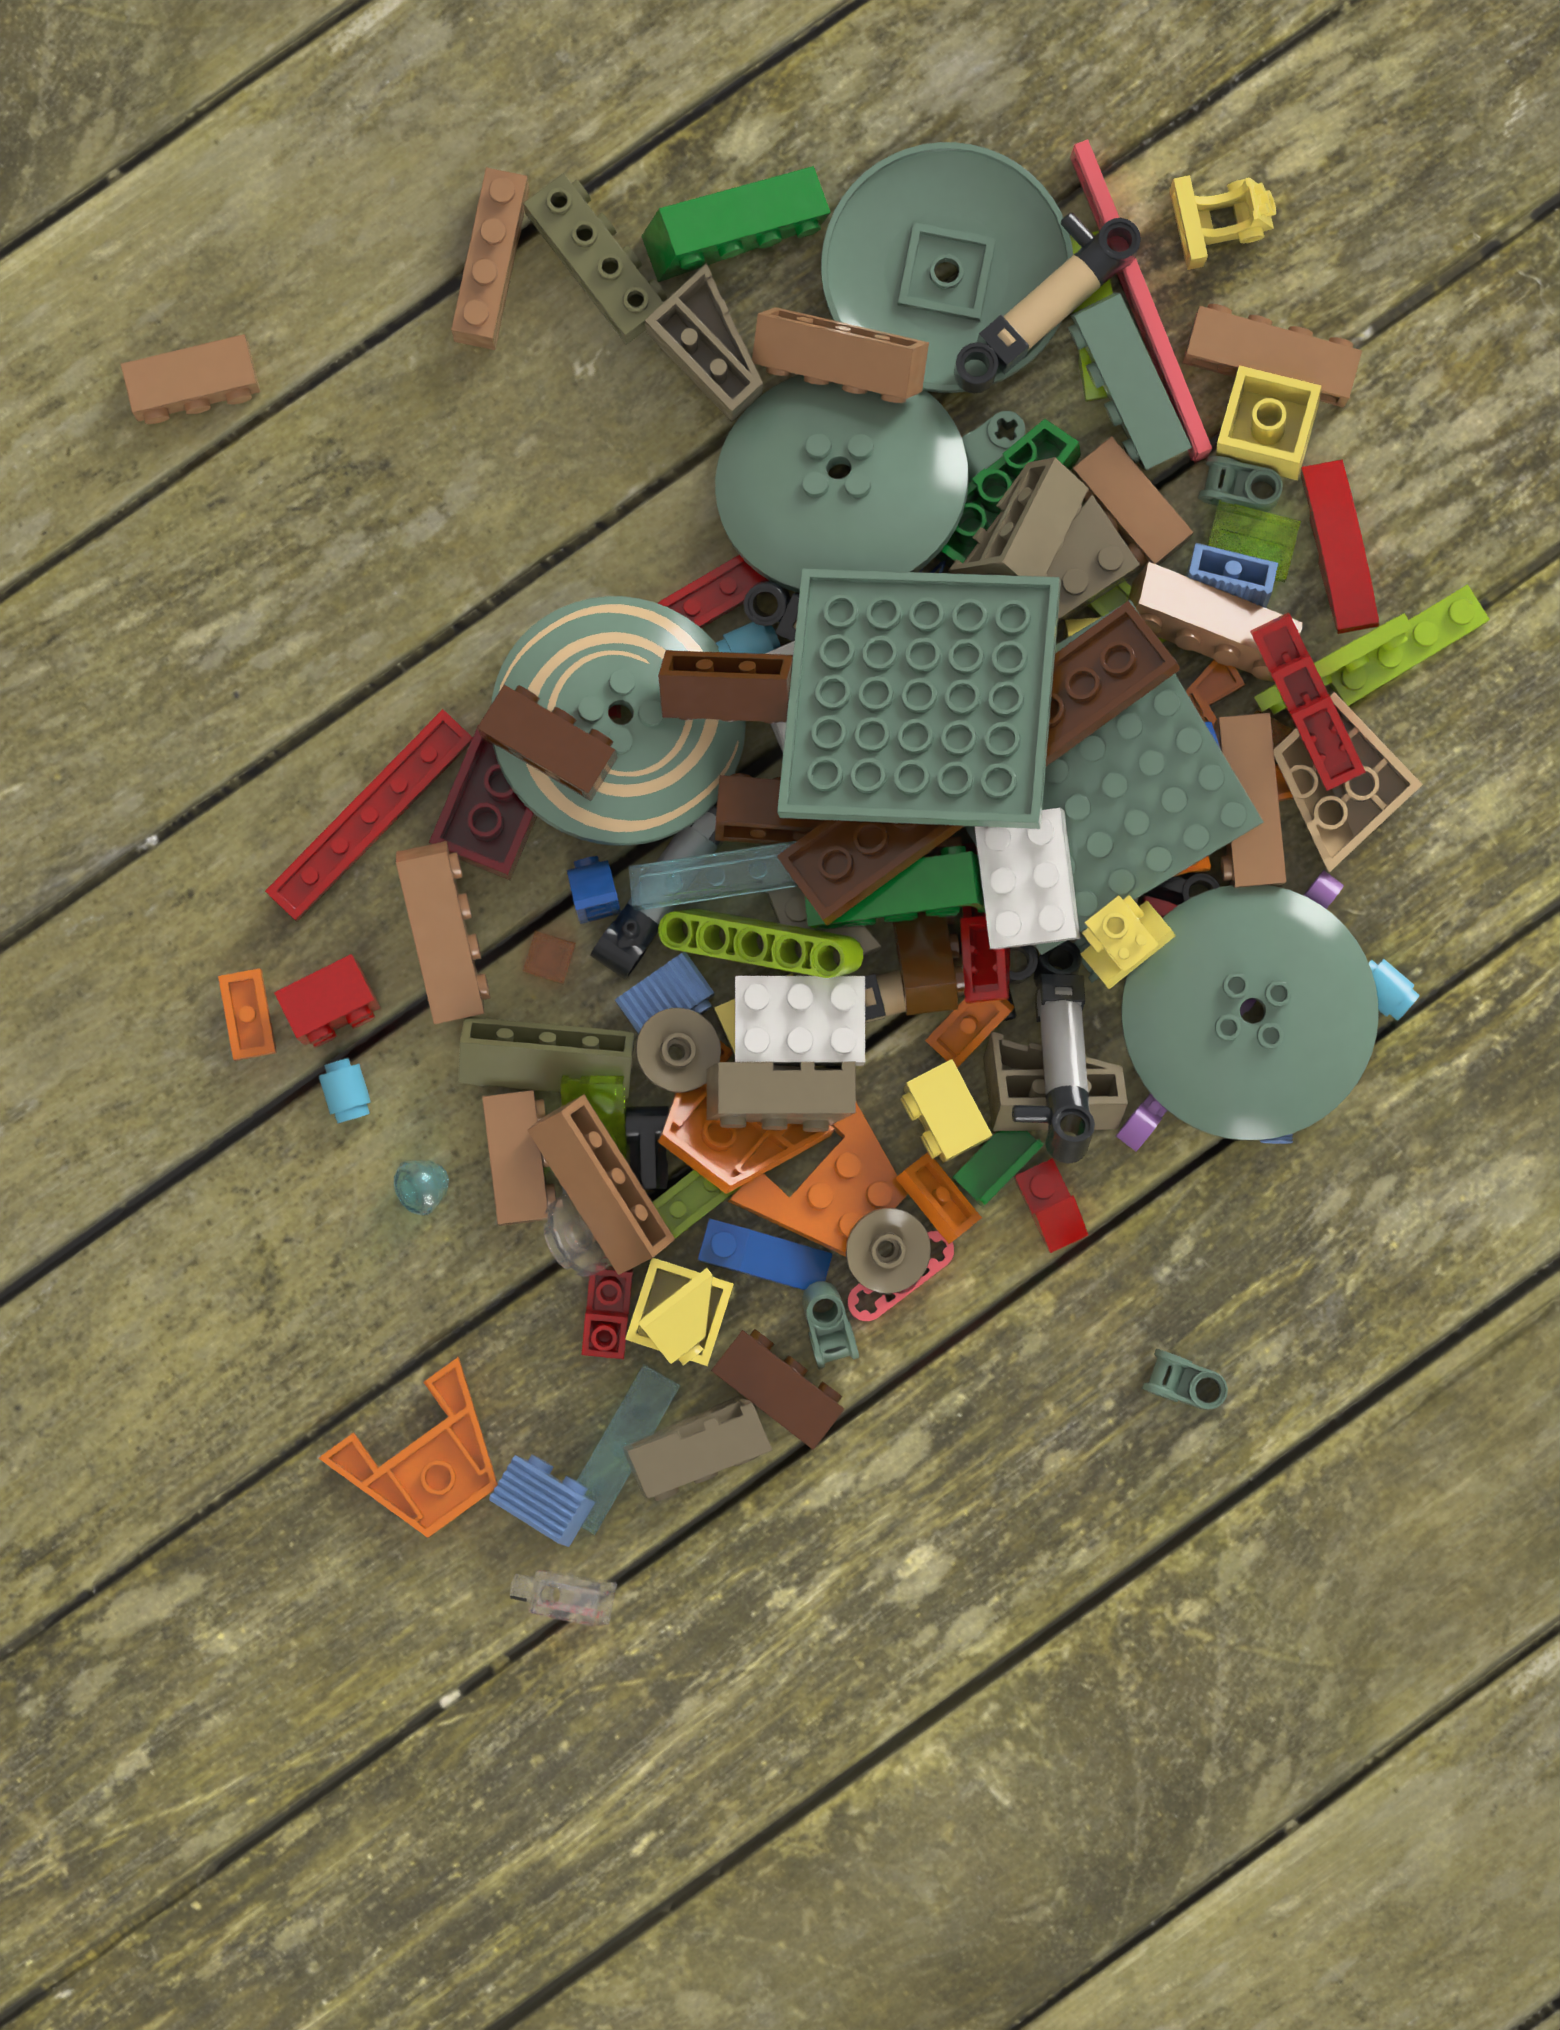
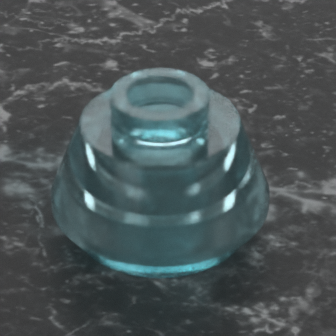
(420, 1185)

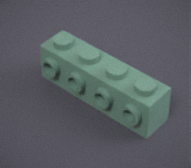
(1130, 381)

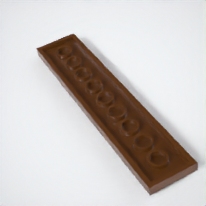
(1091, 685)

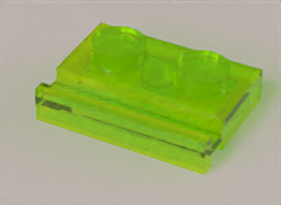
(1255, 535)
(607, 1099)

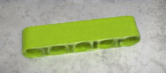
(777, 939)

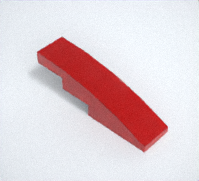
(1340, 547)
(1307, 701)
(984, 969)

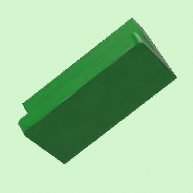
(996, 1164)

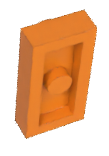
(247, 1014)
(967, 1028)
(938, 1198)

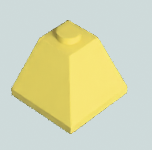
(681, 1320)

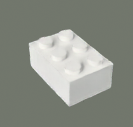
(1028, 883)
(800, 1020)

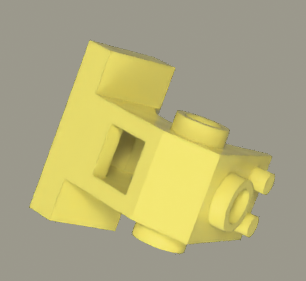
(1251, 209)
(1123, 938)

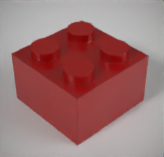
(328, 1001)

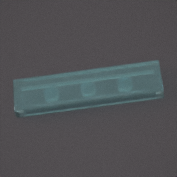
(709, 877)
(634, 1420)

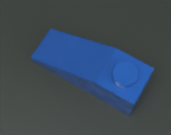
(593, 889)
(763, 1255)

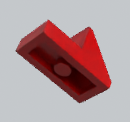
(1051, 1205)

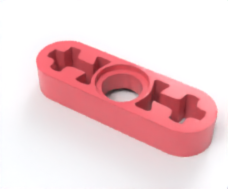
(881, 1303)

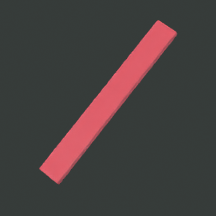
(1142, 304)

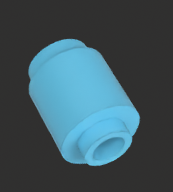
(750, 639)
(1393, 989)
(345, 1090)

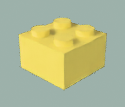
(1269, 421)
(945, 1111)
(663, 1281)

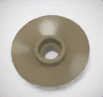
(689, 1033)
(902, 1265)

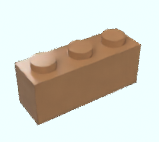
(190, 379)
(1132, 504)
(515, 1159)

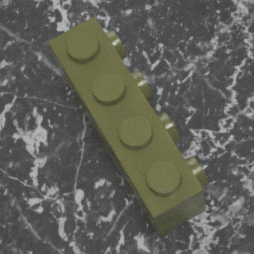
(594, 256)
(539, 1054)

